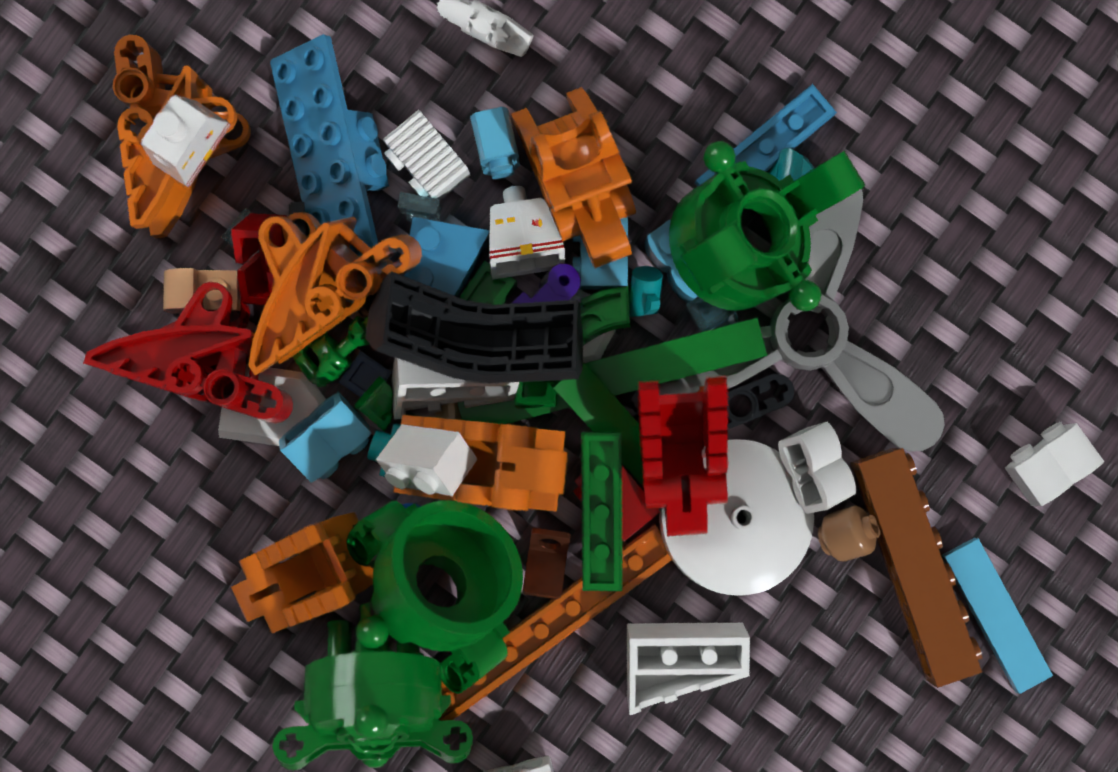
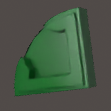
(377, 403)

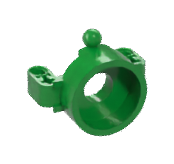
(712, 247)
(472, 552)

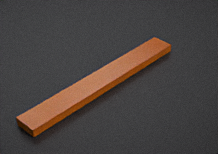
(562, 617)

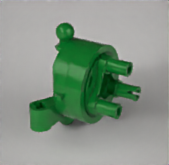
(371, 704)

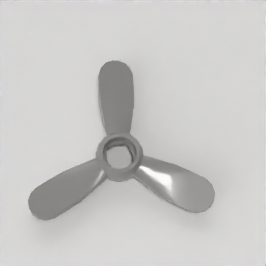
(870, 385)

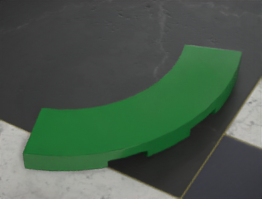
(599, 314)

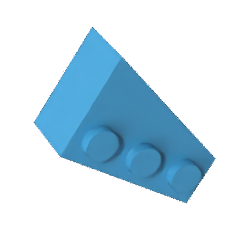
(447, 254)

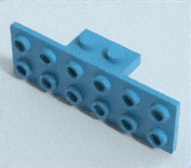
(330, 146)

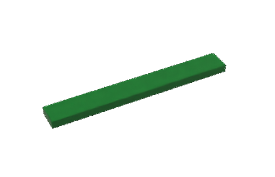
(657, 362)

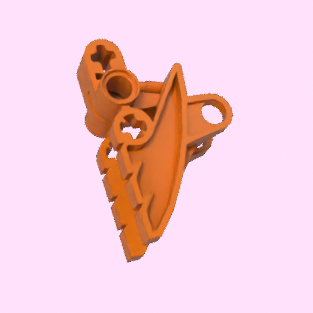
(581, 177)
(155, 196)
(314, 280)
(514, 464)
(321, 567)

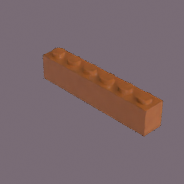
(916, 567)

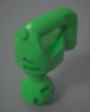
(332, 355)

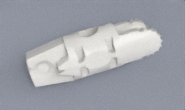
(487, 25)

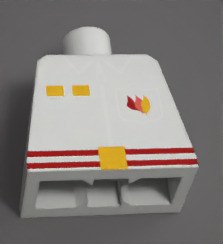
(183, 138)
(523, 236)

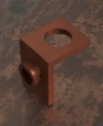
(546, 564)

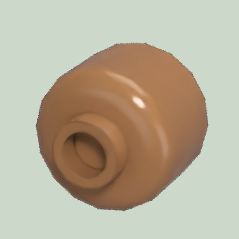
(848, 533)

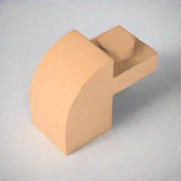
(183, 282)

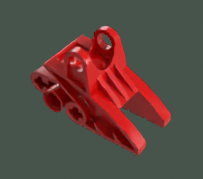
(192, 348)
(673, 441)

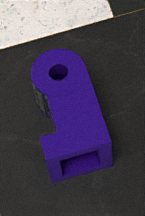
(556, 285)

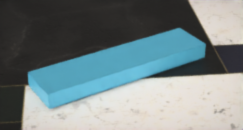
(997, 616)

